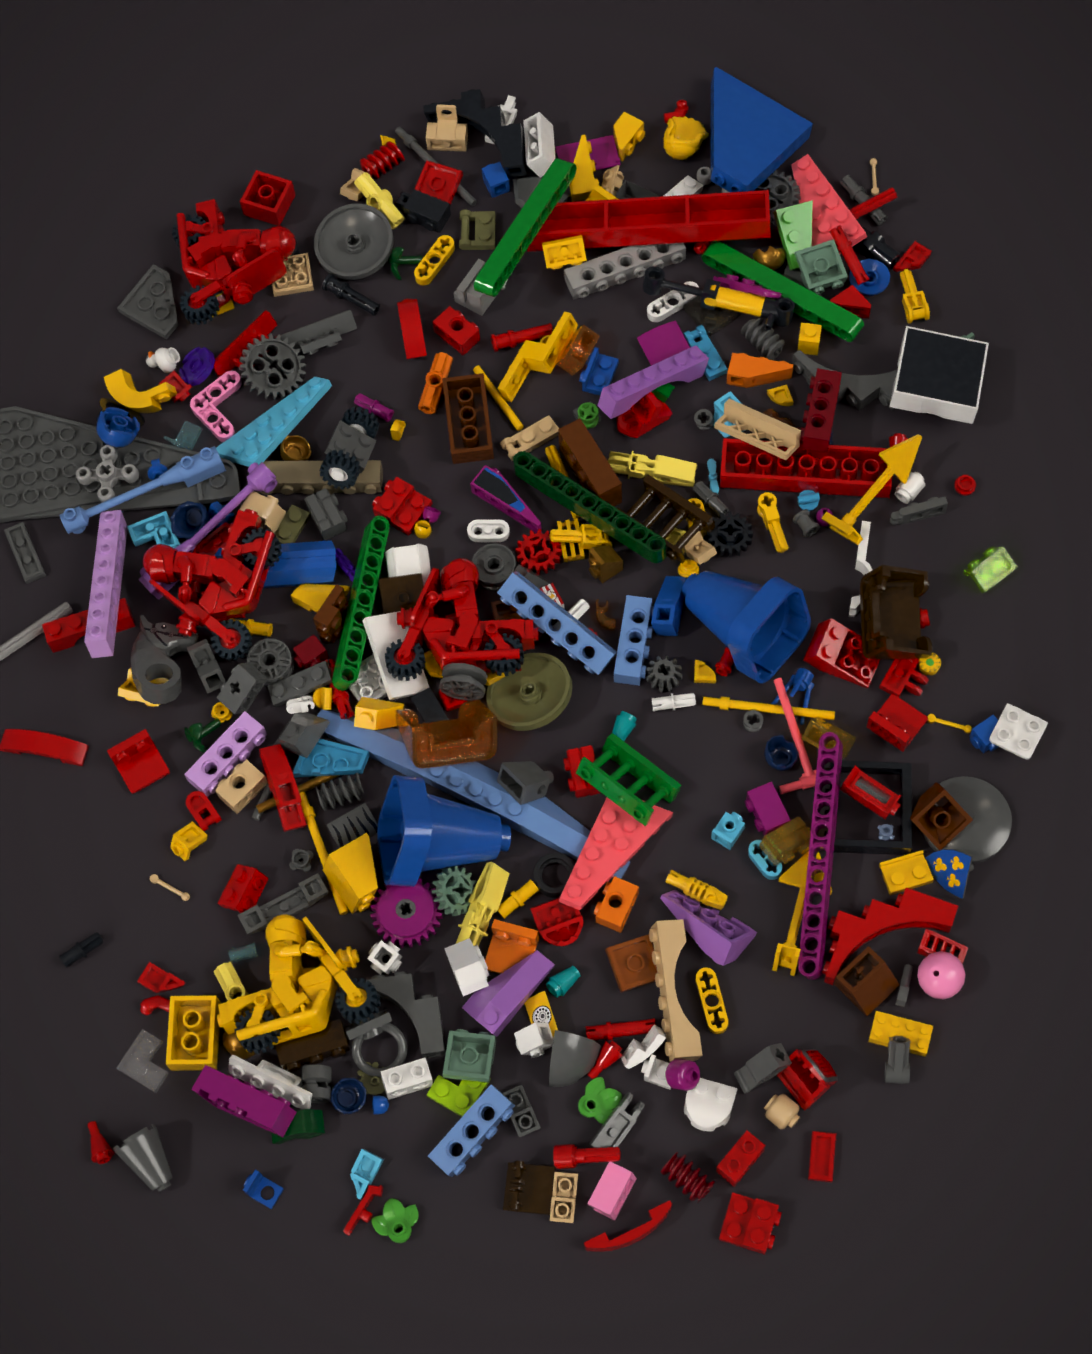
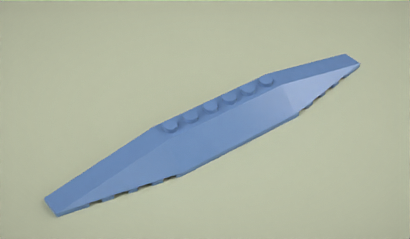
(471, 784)

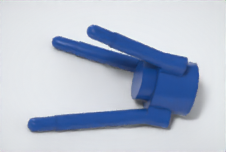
(800, 681)

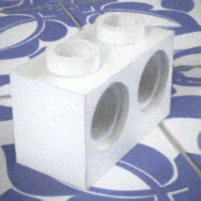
(406, 1078)

